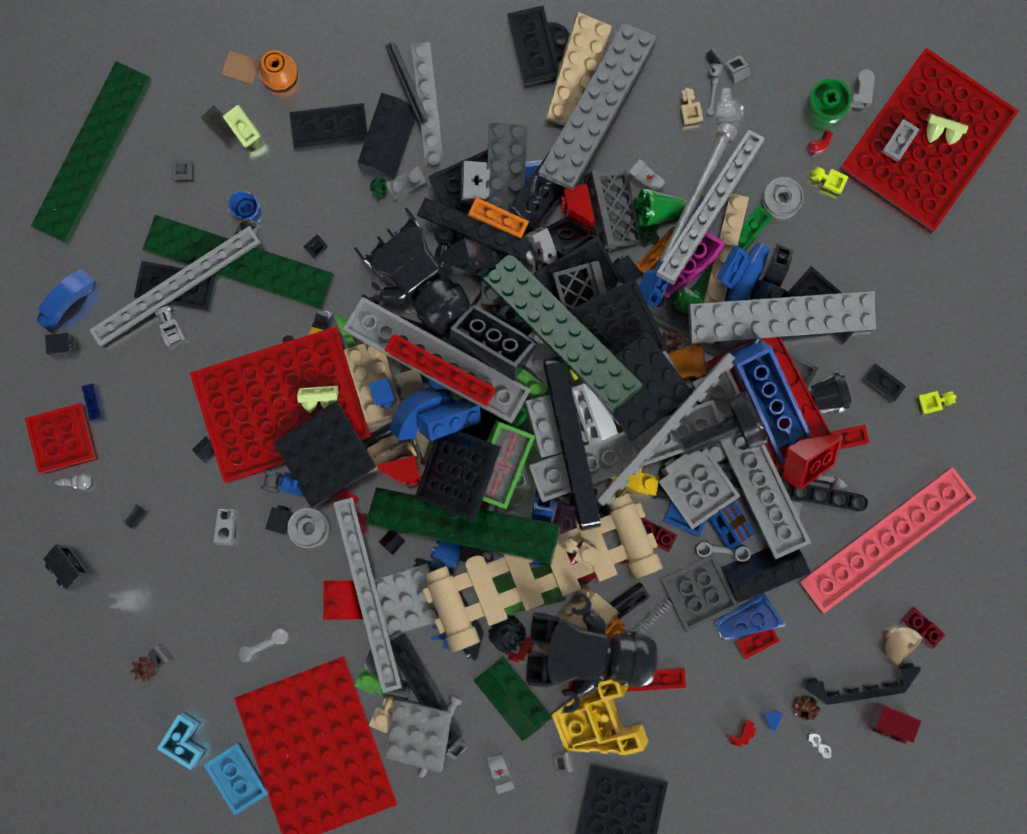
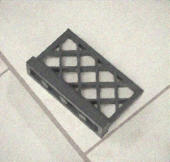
(602, 225)
(594, 277)

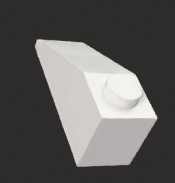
(593, 415)

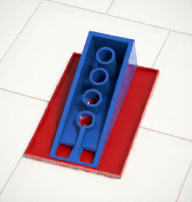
(776, 393)

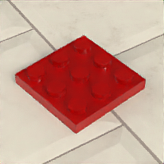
(60, 438)

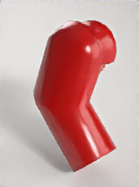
(822, 144)

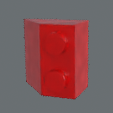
(578, 206)
(402, 470)

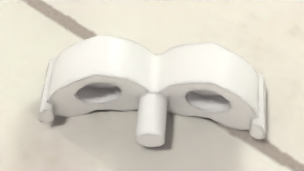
(815, 740)

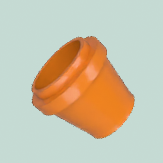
(281, 76)
(689, 361)

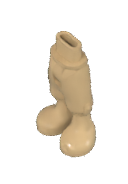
(382, 454)

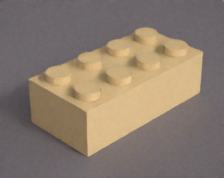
(367, 367)

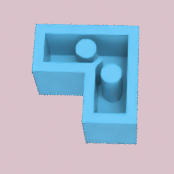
(177, 742)

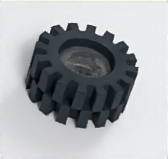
(515, 636)

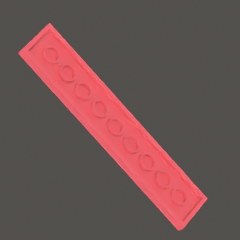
(887, 540)

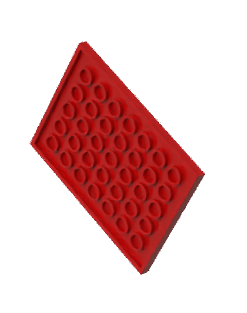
(933, 173)
(256, 403)
(315, 750)

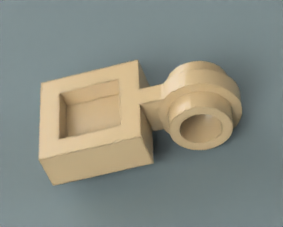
(691, 111)
(585, 554)
(382, 718)

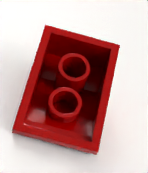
(810, 459)
(340, 600)

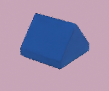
(772, 719)

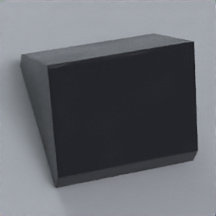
(315, 246)
(204, 449)
(392, 541)

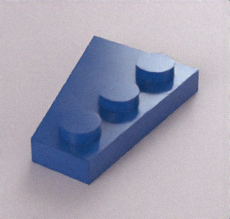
(750, 618)

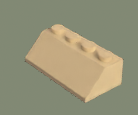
(603, 608)

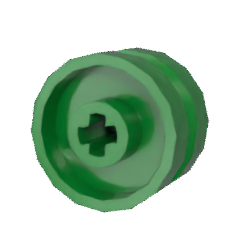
(828, 101)

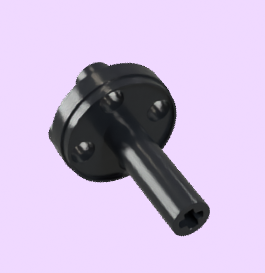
(744, 421)

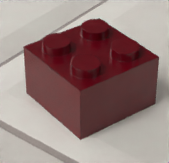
(890, 721)

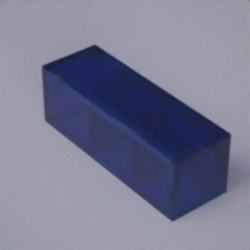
(92, 402)

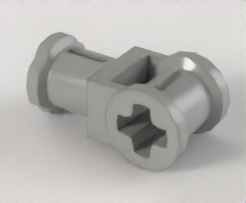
(170, 328)

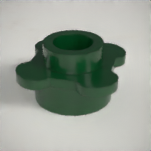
(378, 187)
(649, 239)

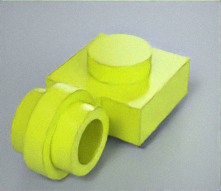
(833, 182)
(932, 402)

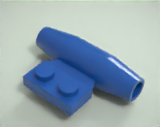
(742, 271)

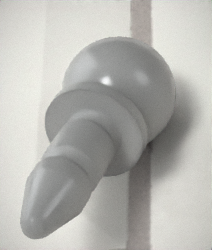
(82, 482)

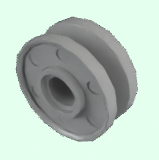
(788, 188)
(320, 524)

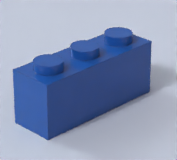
(448, 419)

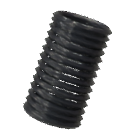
(137, 513)

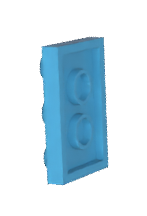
(236, 779)

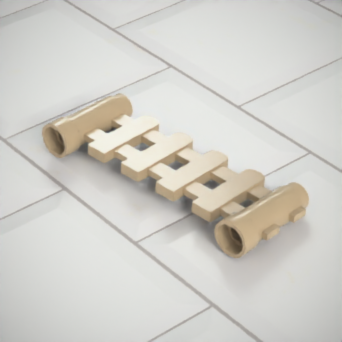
(456, 619)

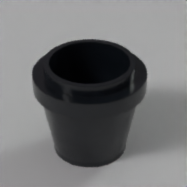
(832, 392)

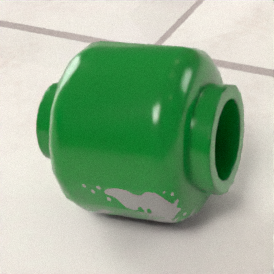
(684, 297)

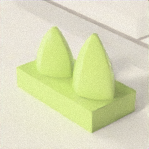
(937, 124)
(242, 126)
(309, 396)

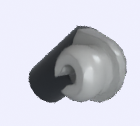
(716, 63)

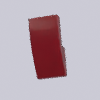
(663, 537)
(928, 630)

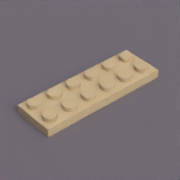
(578, 66)

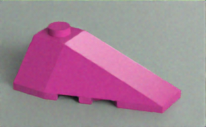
(702, 257)

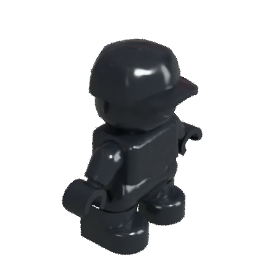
(417, 276)
(586, 654)

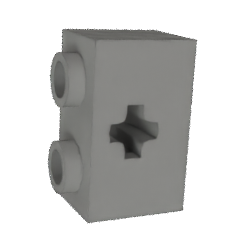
(471, 172)

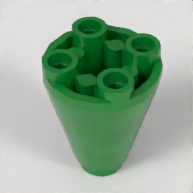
(657, 207)

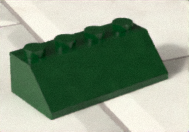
(513, 698)

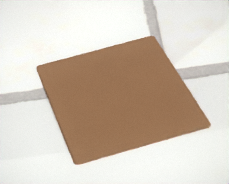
(241, 67)

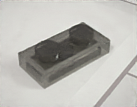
(214, 120)

